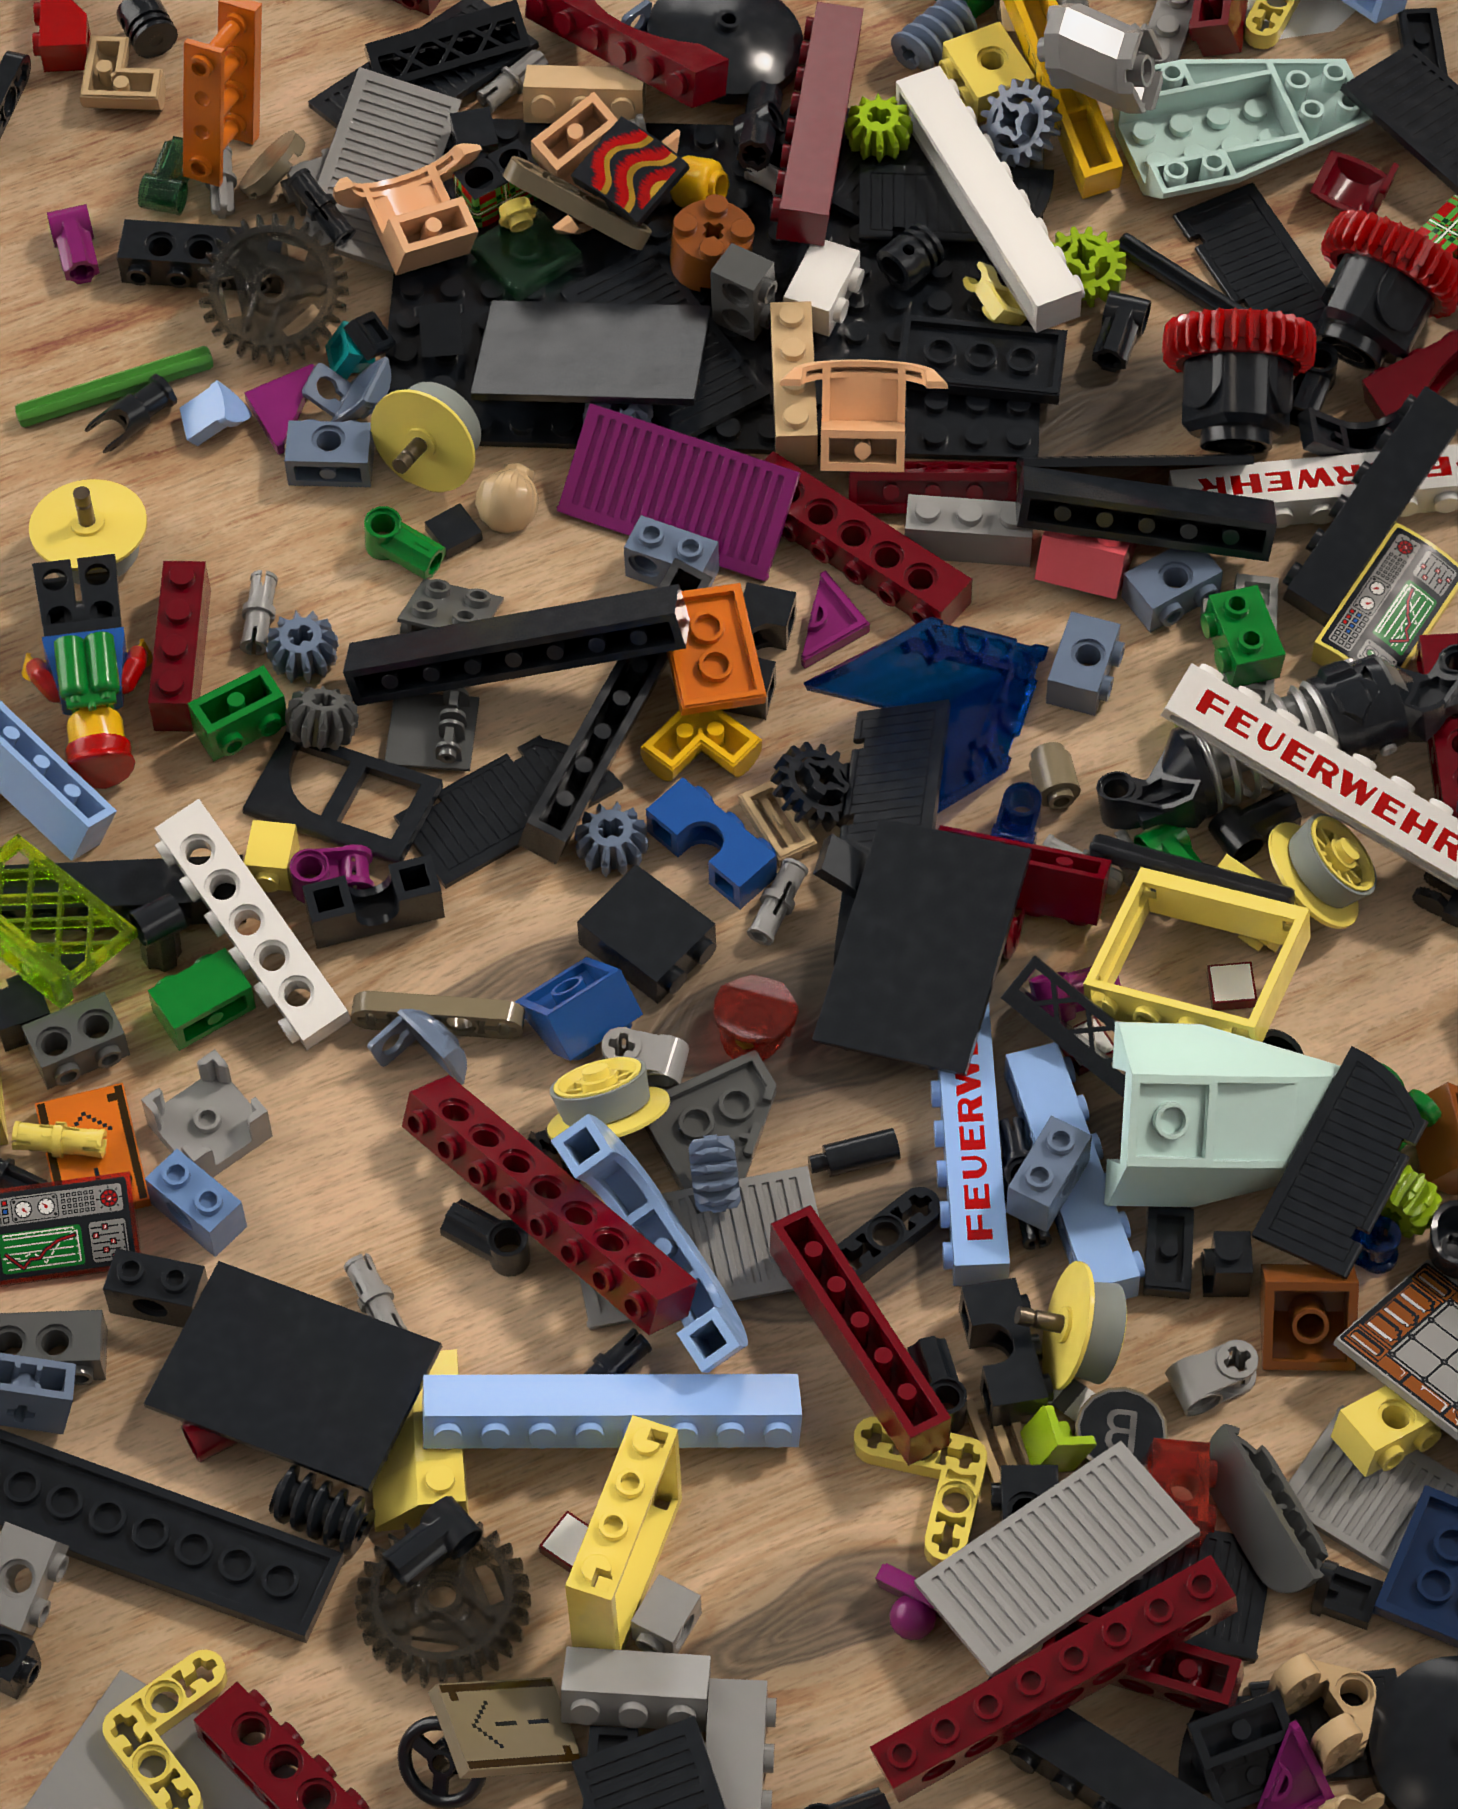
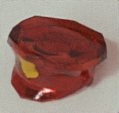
(754, 1015)

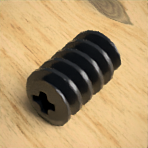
(320, 1512)

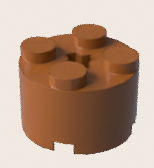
(703, 235)

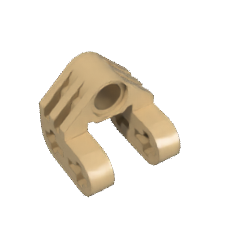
(1348, 1731)

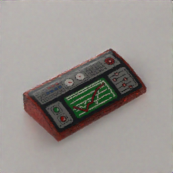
(66, 1227)

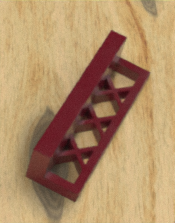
(973, 480)

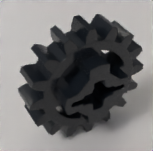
(812, 785)

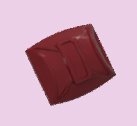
(1352, 183)

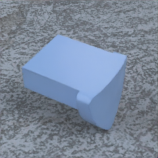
(212, 412)

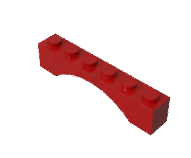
(61, 35)

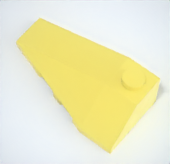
(418, 1476)

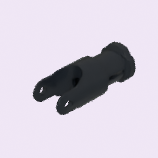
(136, 410)

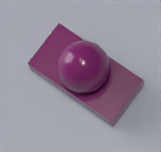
(911, 1614)

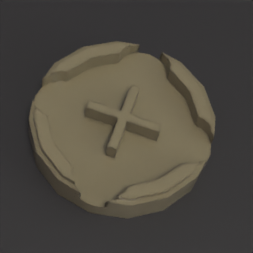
(272, 165)

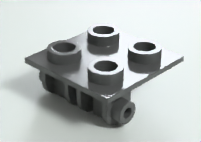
(442, 604)
(433, 731)

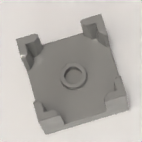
(209, 1118)

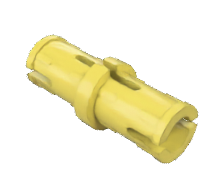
(59, 1139)

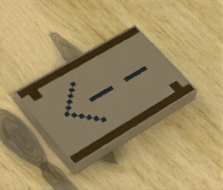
(504, 1727)

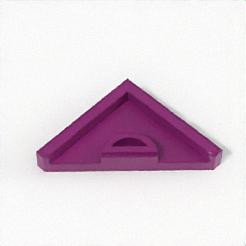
(278, 403)
(832, 622)
(1295, 1776)

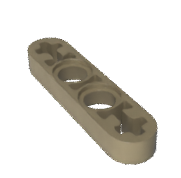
(574, 202)
(459, 1014)

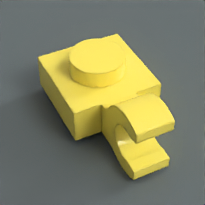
(997, 299)

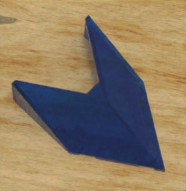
(978, 671)

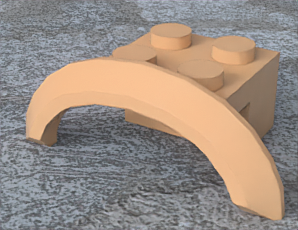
(570, 140)
(415, 212)
(863, 410)

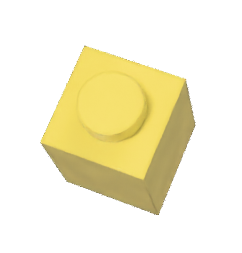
(270, 853)

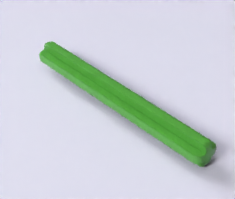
(112, 386)

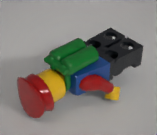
(87, 665)

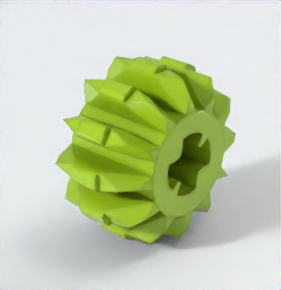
(878, 127)
(1412, 1203)

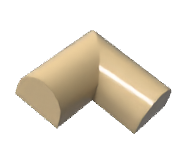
(112, 85)

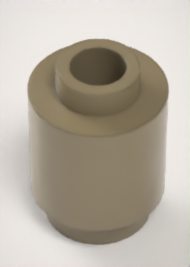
(1054, 775)

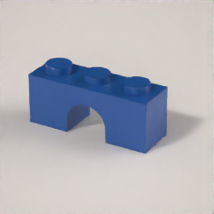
(690, 817)

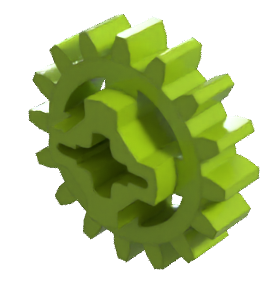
(1094, 261)

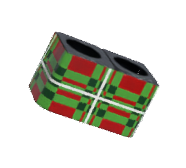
(485, 202)

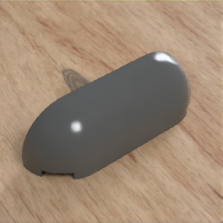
(1265, 1514)

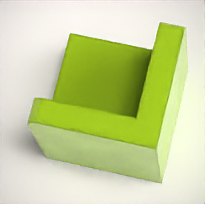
(1052, 1441)

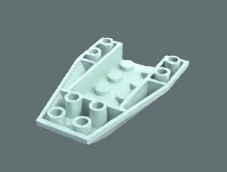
(1234, 121)
(1207, 1113)

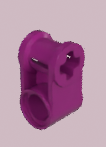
(329, 864)

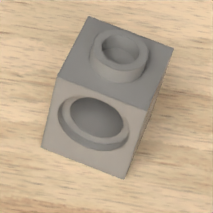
(665, 1617)

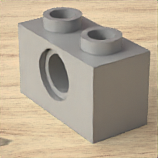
(47, 1564)

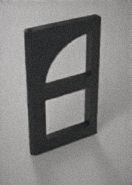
(276, 802)

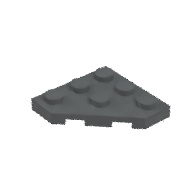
(721, 1102)

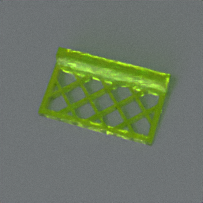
(33, 959)

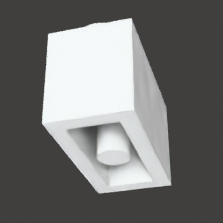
(827, 280)

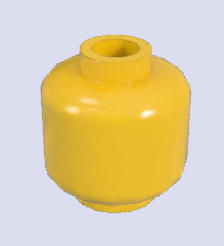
(701, 180)

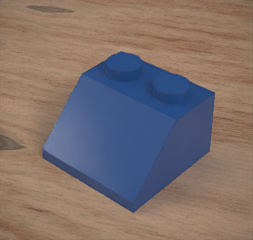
(580, 1007)

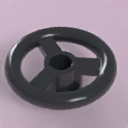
(438, 1765)

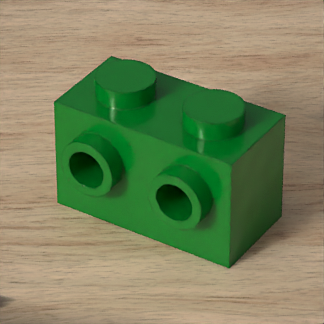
(1243, 636)
(238, 713)
(201, 998)

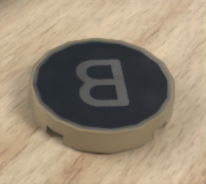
(1121, 1416)

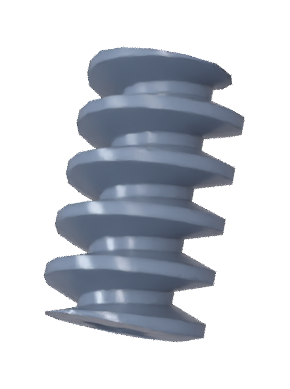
(923, 39)

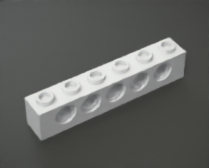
(196, 829)

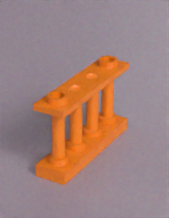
(222, 90)

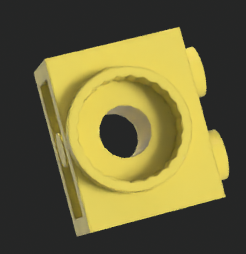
(982, 63)

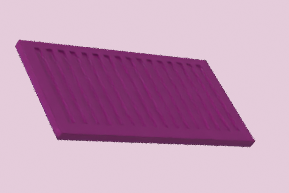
(647, 470)

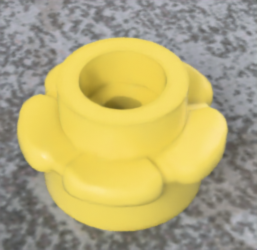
(517, 214)

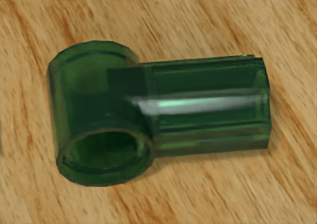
(165, 187)

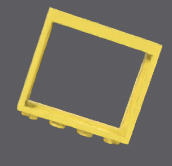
(1209, 907)
(625, 1537)

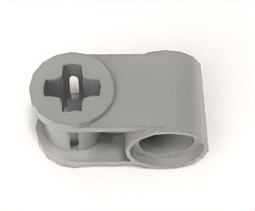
(662, 1054)
(1206, 1379)

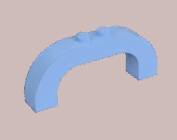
(603, 1161)

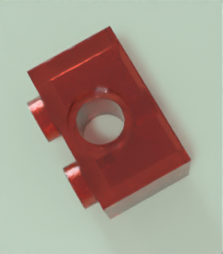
(1187, 1466)

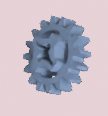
(1021, 122)

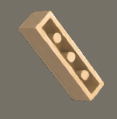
(793, 405)

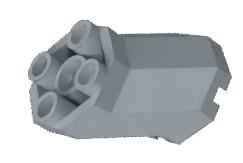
(1101, 57)

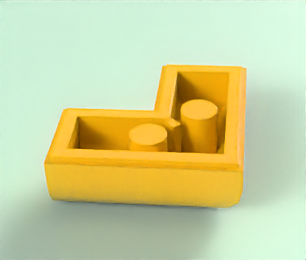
(706, 732)

